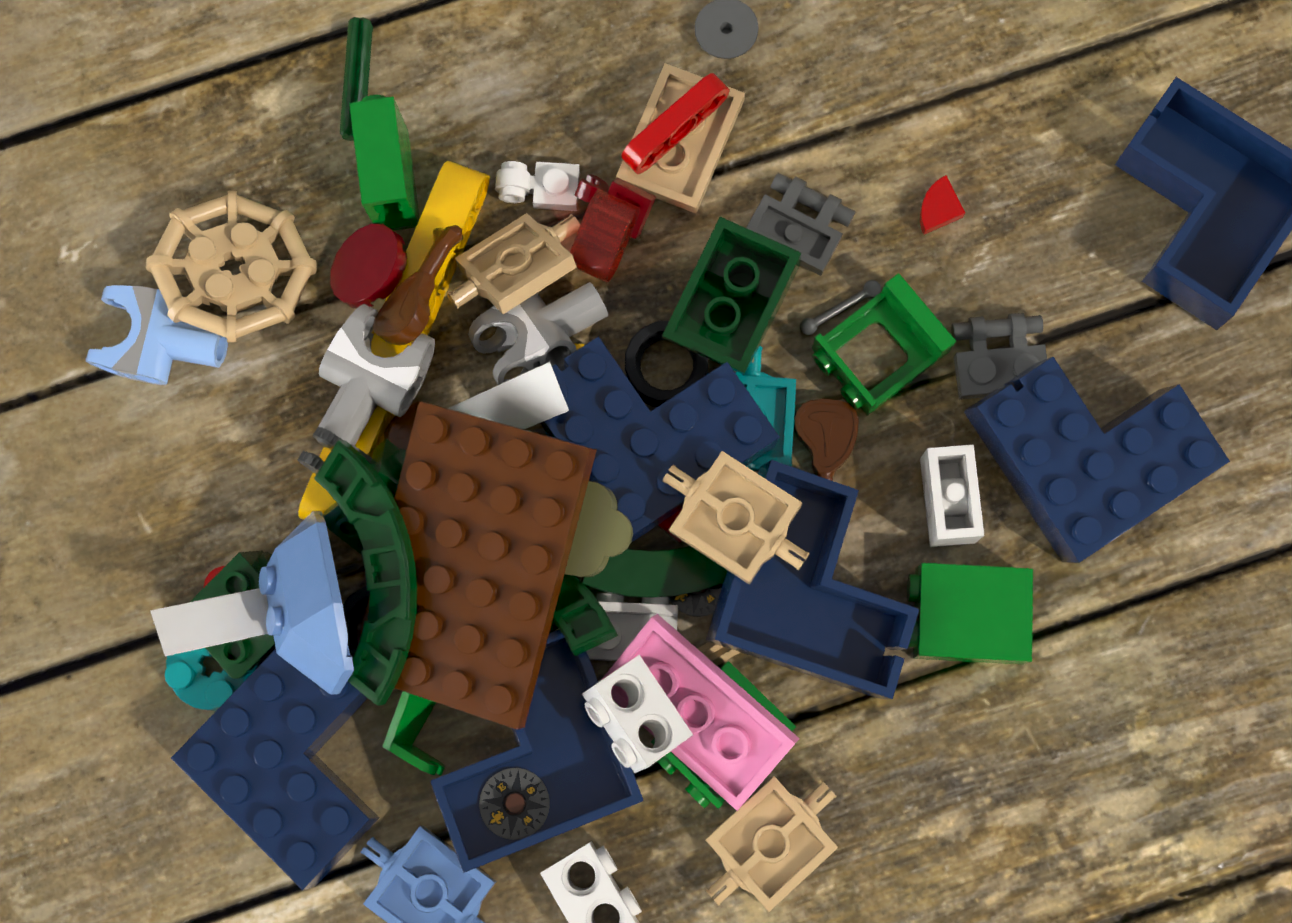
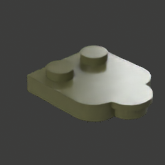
(599, 533)

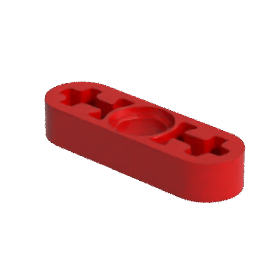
(675, 123)

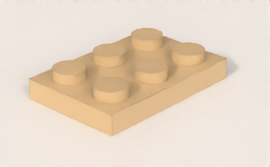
(688, 167)

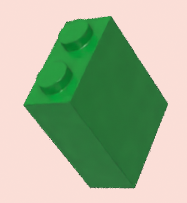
(384, 162)
(972, 613)

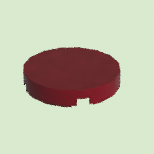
(368, 265)

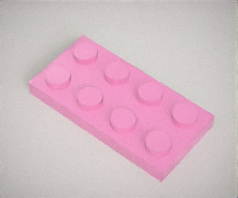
(733, 734)

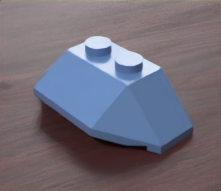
(307, 605)

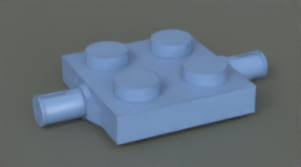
(425, 883)

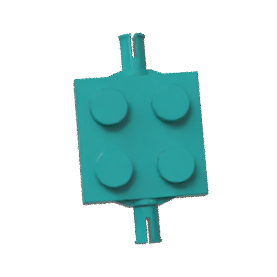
(777, 403)

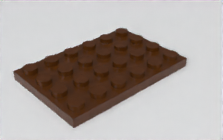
(490, 548)

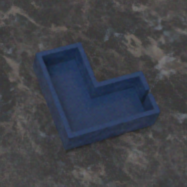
(1235, 194)
(642, 445)
(1087, 479)
(804, 614)
(558, 747)
(265, 772)

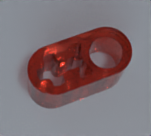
(604, 235)

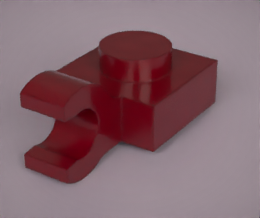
(622, 190)

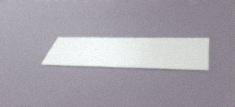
(519, 401)
(211, 621)

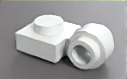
(551, 186)

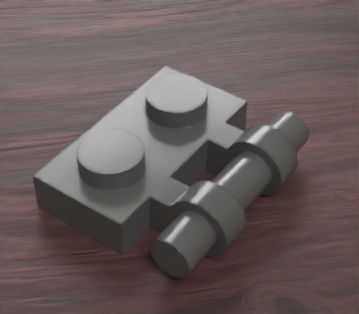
(796, 230)
(986, 370)

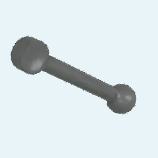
(870, 290)

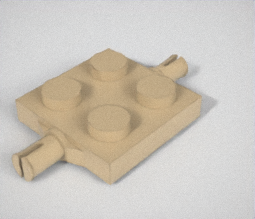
(515, 263)
(735, 517)
(771, 843)

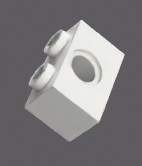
(951, 495)

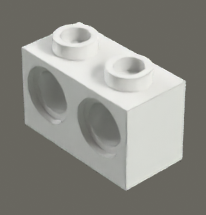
(646, 706)
(579, 903)

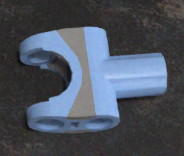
(154, 339)

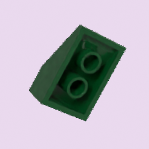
(733, 295)

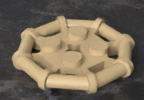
(231, 242)

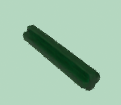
(356, 70)

